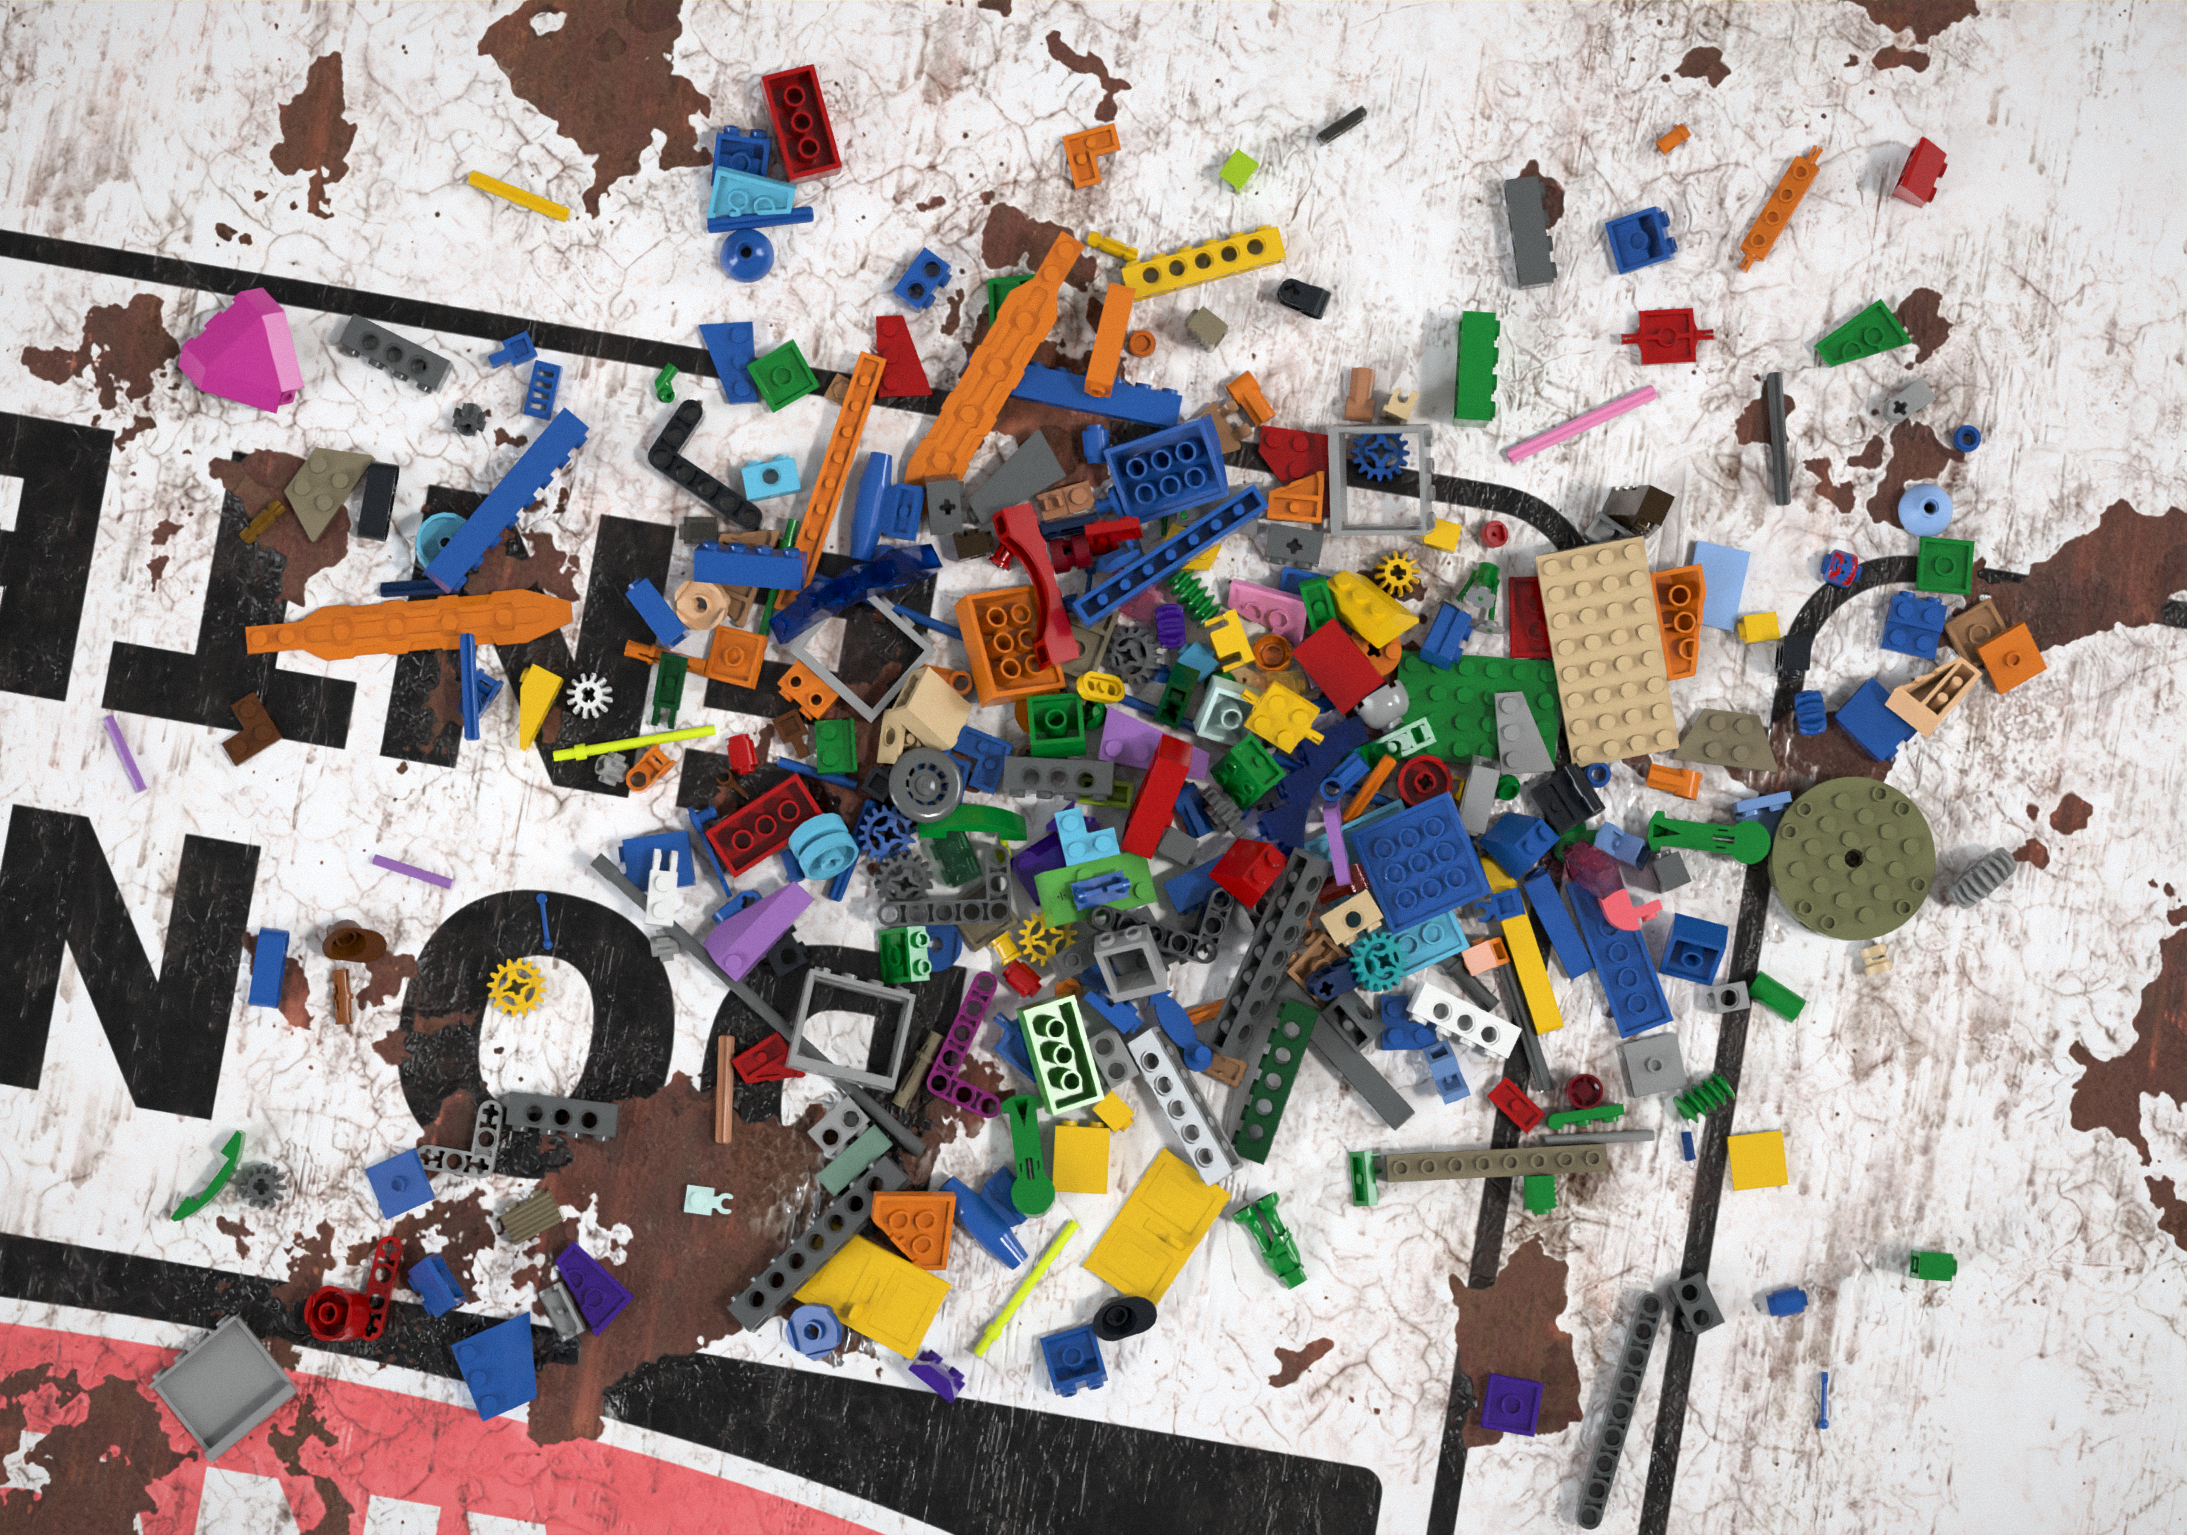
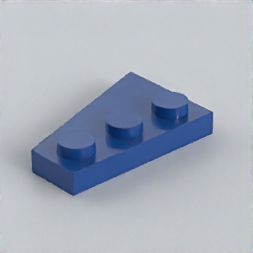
(731, 350)

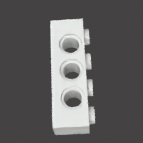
(1503, 1033)

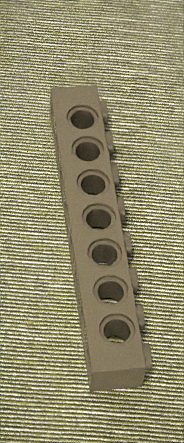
(1496, 1163)

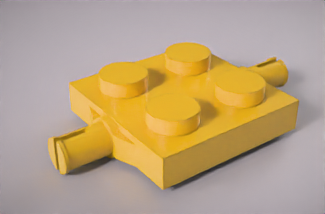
(1281, 716)

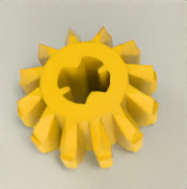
(1402, 566)

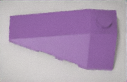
(749, 935)

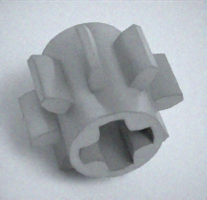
(611, 768)
(664, 946)

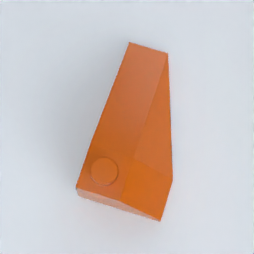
(1679, 609)

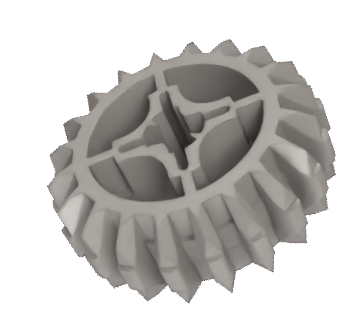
(1983, 878)

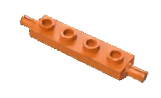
(1780, 208)

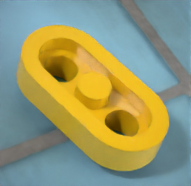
(1100, 687)

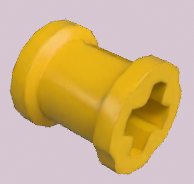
(1005, 948)

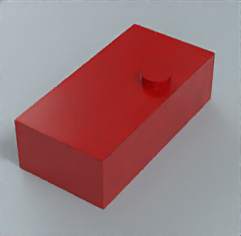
(800, 125)
(1157, 796)
(762, 825)

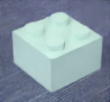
(1224, 712)

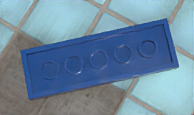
(1621, 966)

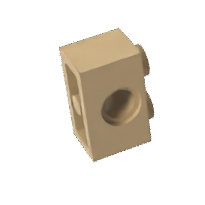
(894, 739)
(1336, 921)

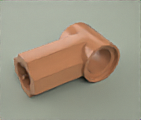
(1360, 402)

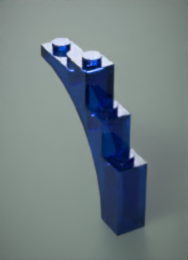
(855, 584)
(1299, 786)

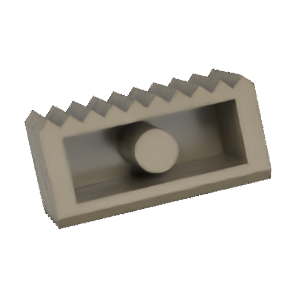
(1205, 328)
(531, 1217)

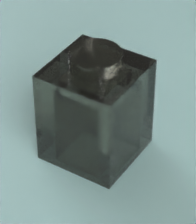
(698, 529)

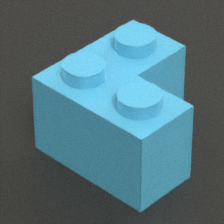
(1083, 846)

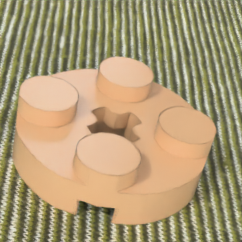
(705, 618)

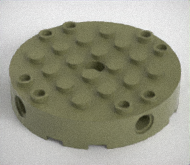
(1890, 850)

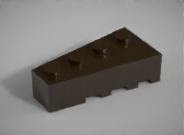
(1639, 508)

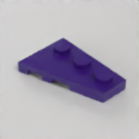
(593, 1286)

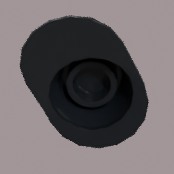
(1124, 1317)

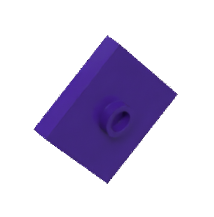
(1511, 1404)

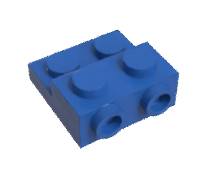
(742, 150)
(1641, 240)
(1913, 625)
(1121, 1015)
(1074, 1361)

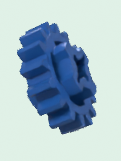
(1379, 464)
(883, 845)

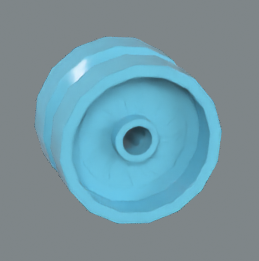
(432, 532)
(823, 846)

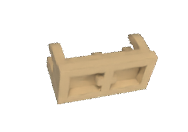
(1398, 411)

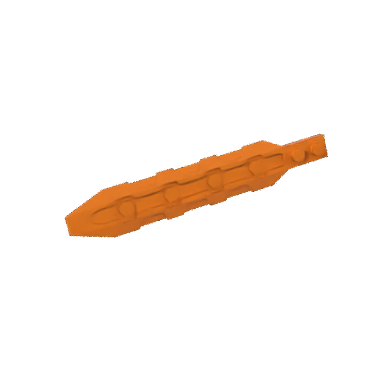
(993, 370)
(408, 626)

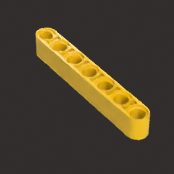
(1525, 955)

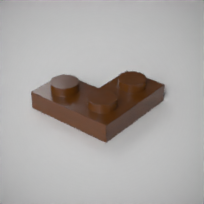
(258, 730)

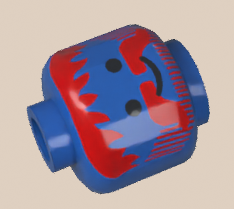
(1840, 568)

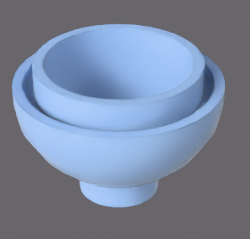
(1913, 515)

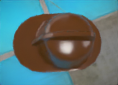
(352, 943)

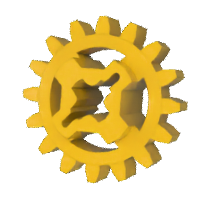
(1049, 949)
(513, 975)

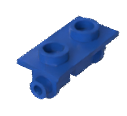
(1100, 890)

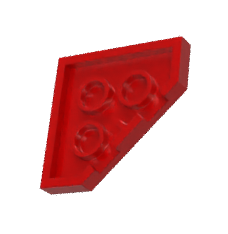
(1296, 456)

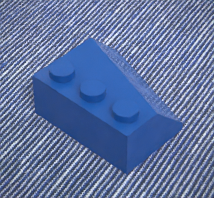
(499, 1366)

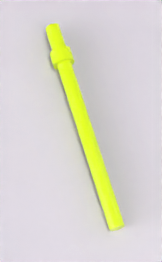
(581, 751)
(993, 1331)

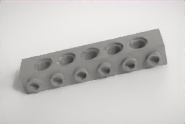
(1197, 1113)

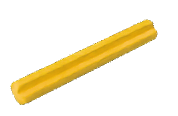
(519, 196)

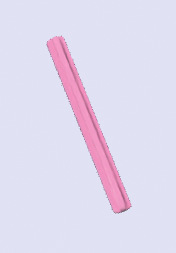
(1581, 424)

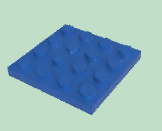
(1421, 863)

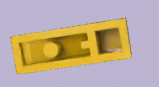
(536, 699)

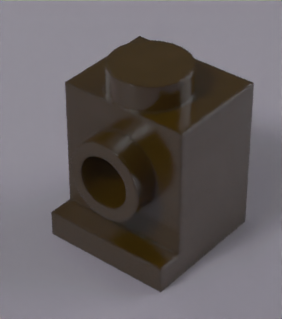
(973, 544)

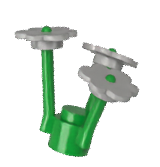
(1485, 579)

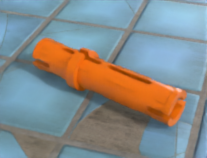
(653, 653)

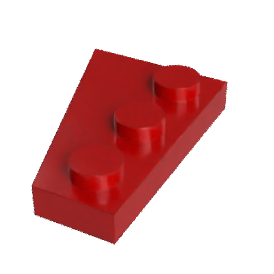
(903, 370)

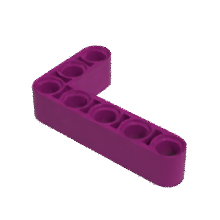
(962, 1048)

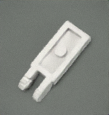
(661, 891)

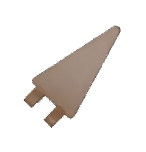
(1228, 438)

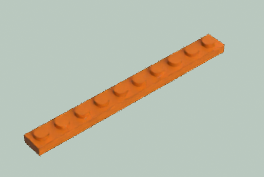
(836, 466)

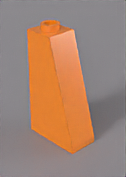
(1109, 340)

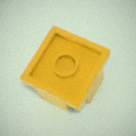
(1230, 641)

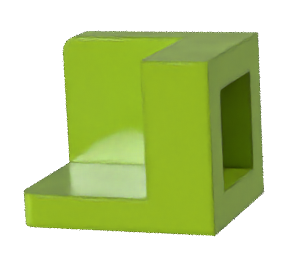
(1239, 170)

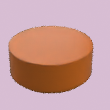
(1142, 344)

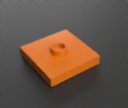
(736, 656)
(2011, 658)

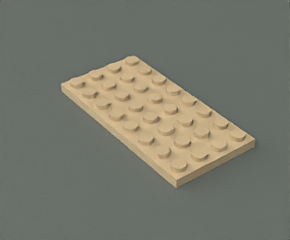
(1607, 651)

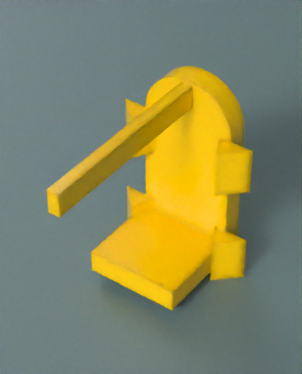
(1461, 785)

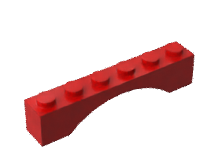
(1020, 533)

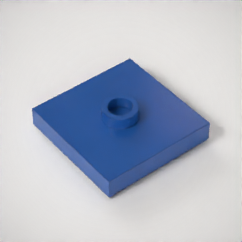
(400, 1184)

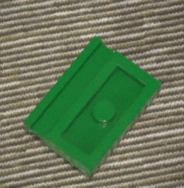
(836, 747)

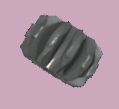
(257, 1194)

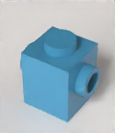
(1199, 658)

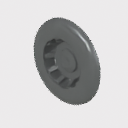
(925, 785)

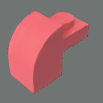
(1621, 914)

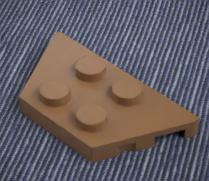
(744, 596)

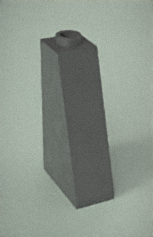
(1018, 480)

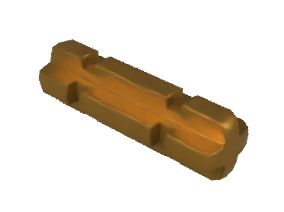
(262, 521)

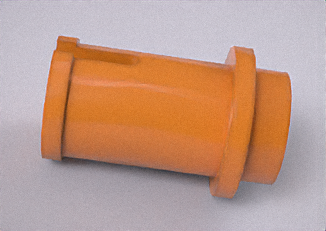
(1673, 138)

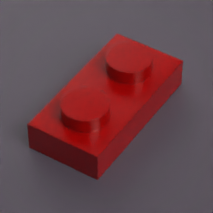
(1516, 1105)

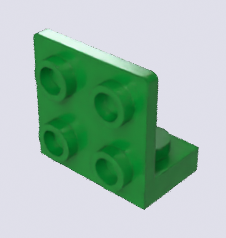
(1247, 772)

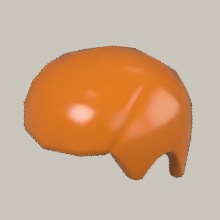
(1272, 653)

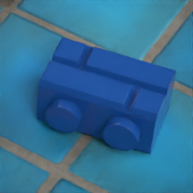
(1446, 637)

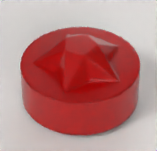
(1494, 534)

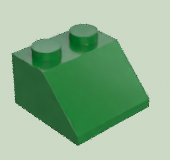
(1056, 725)

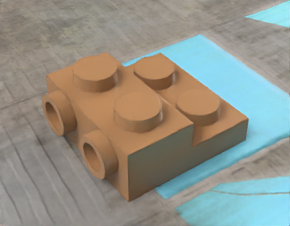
(1313, 954)

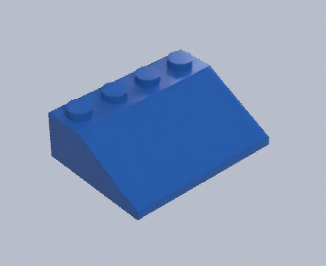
(1169, 469)

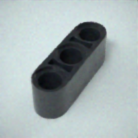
(378, 501)

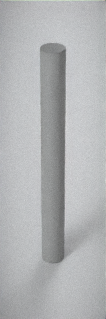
(1596, 1138)

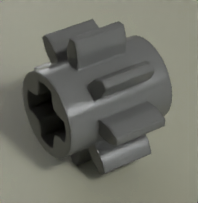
(469, 419)

